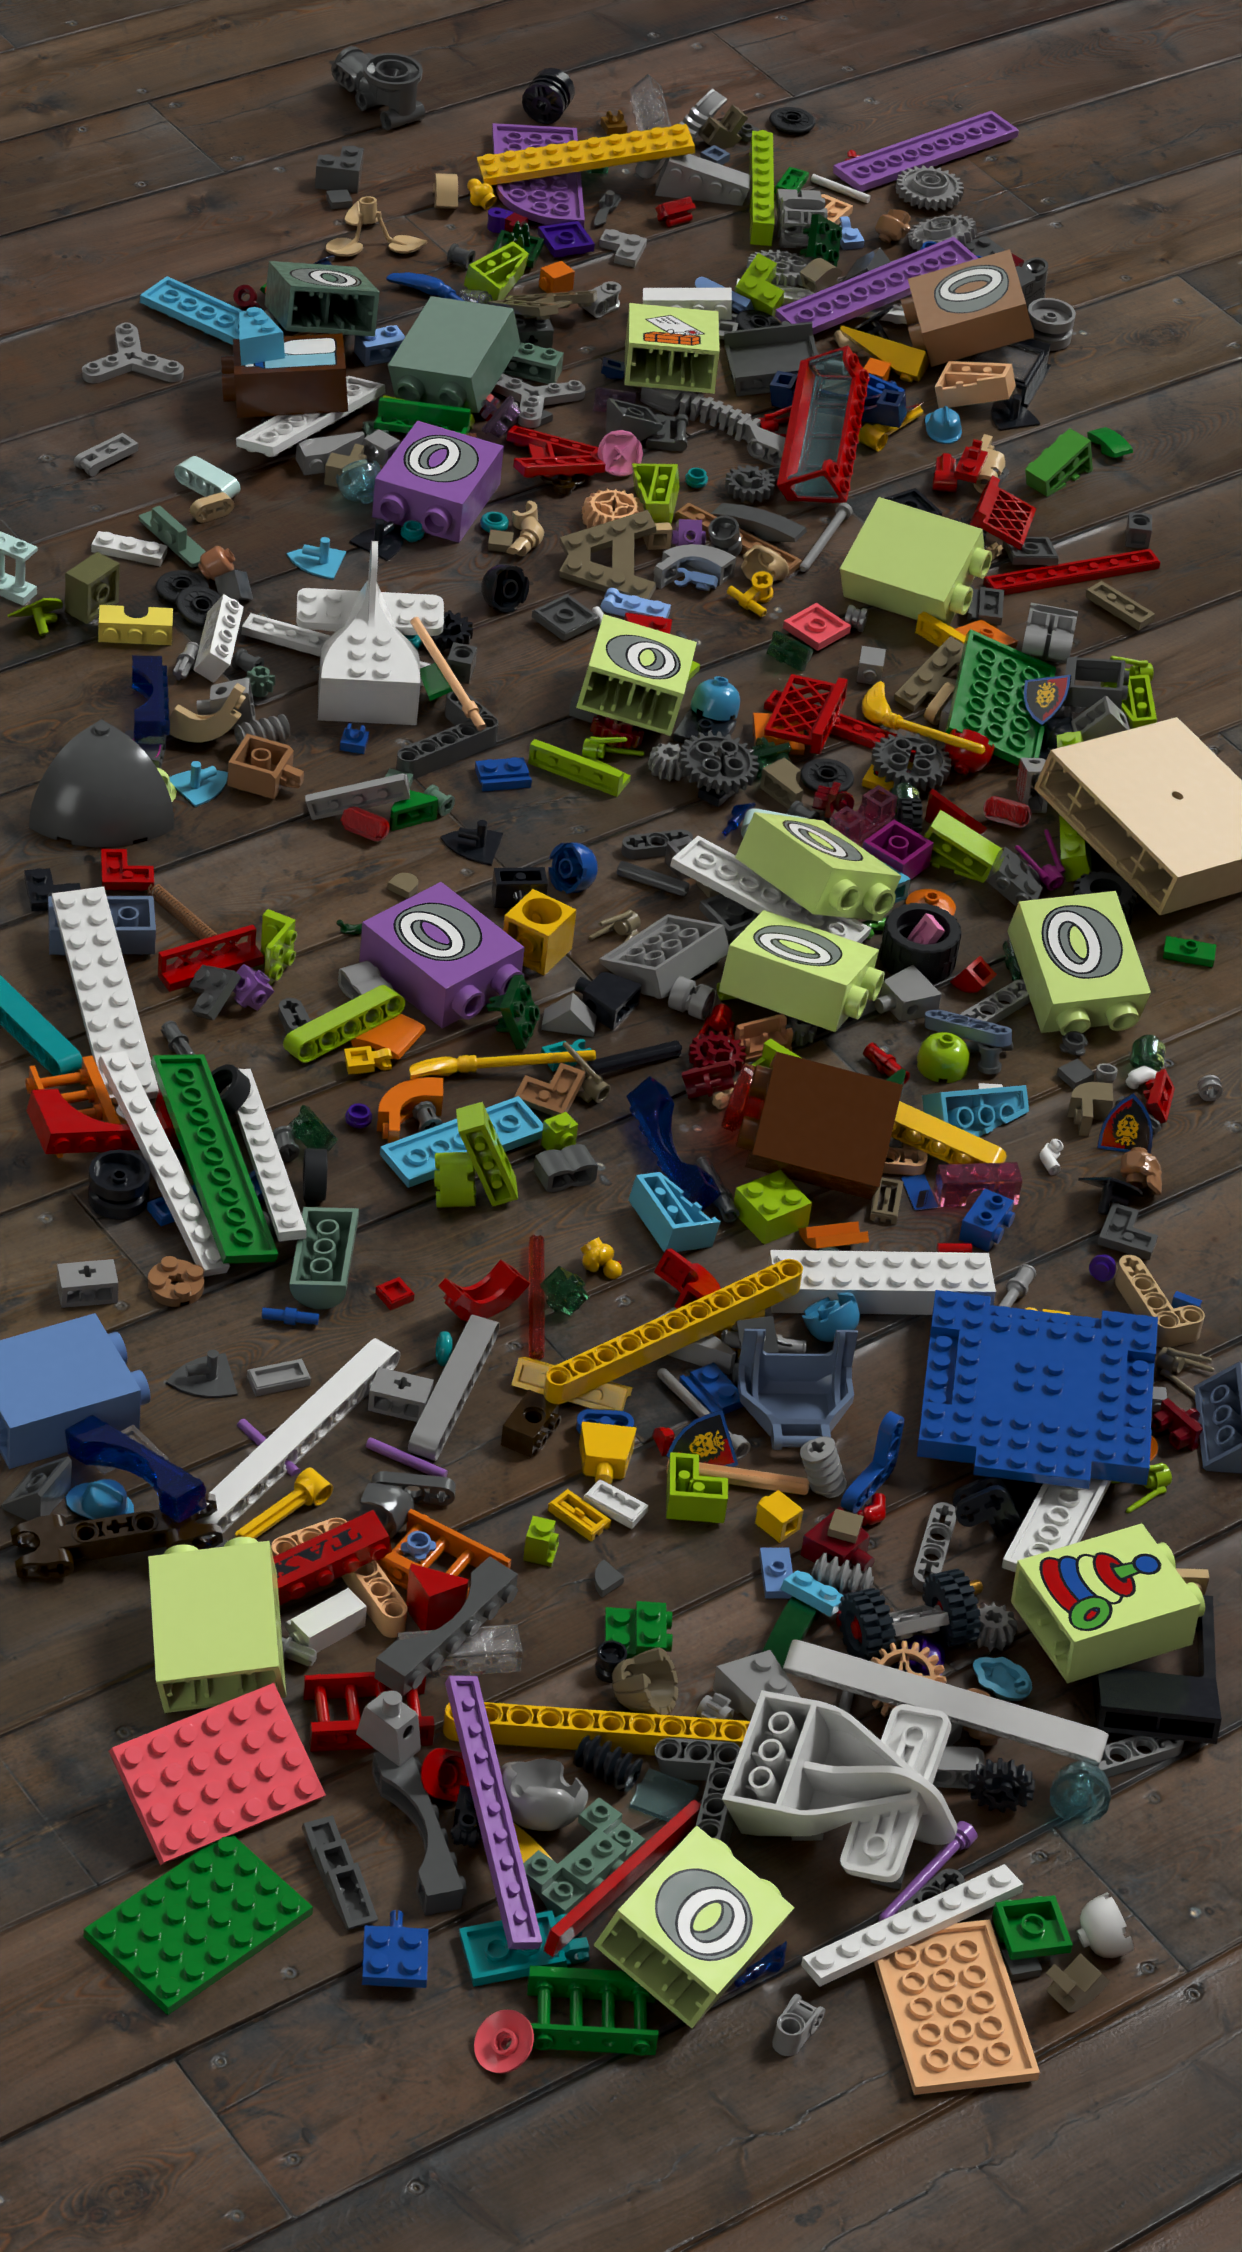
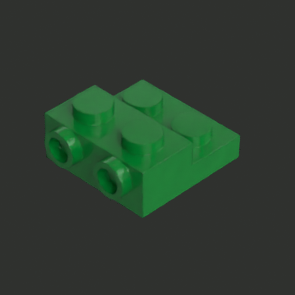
(640, 1627)
(1031, 1927)

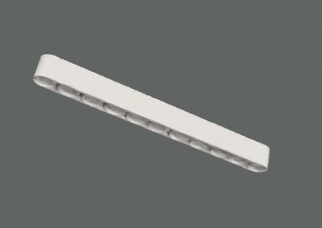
(299, 1433)
(960, 1705)

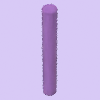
(258, 1438)
(405, 1458)

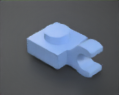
(850, 237)
(702, 580)

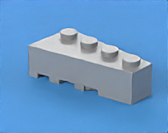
(702, 181)
(746, 1678)

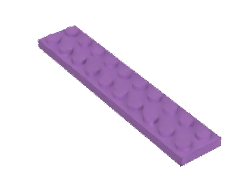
(926, 149)
(872, 288)

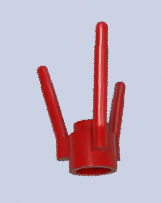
(770, 423)
(719, 1020)

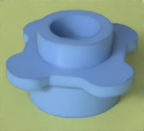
(418, 1545)

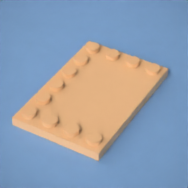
(956, 2011)

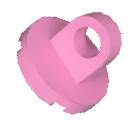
(619, 451)

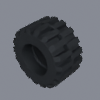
(1105, 882)

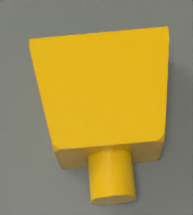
(606, 1450)

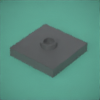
(1033, 552)
(565, 617)

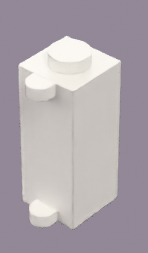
(328, 1621)

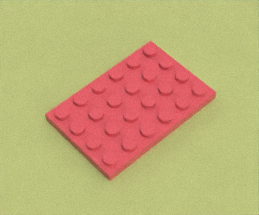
(216, 1773)

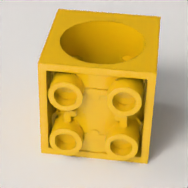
(542, 928)

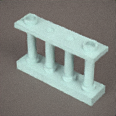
(16, 587)

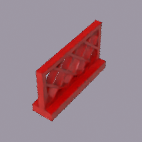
(987, 510)
(824, 715)

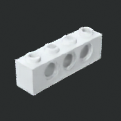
(218, 638)

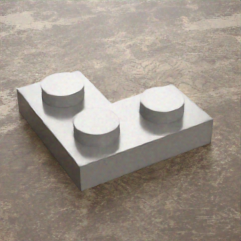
(628, 246)

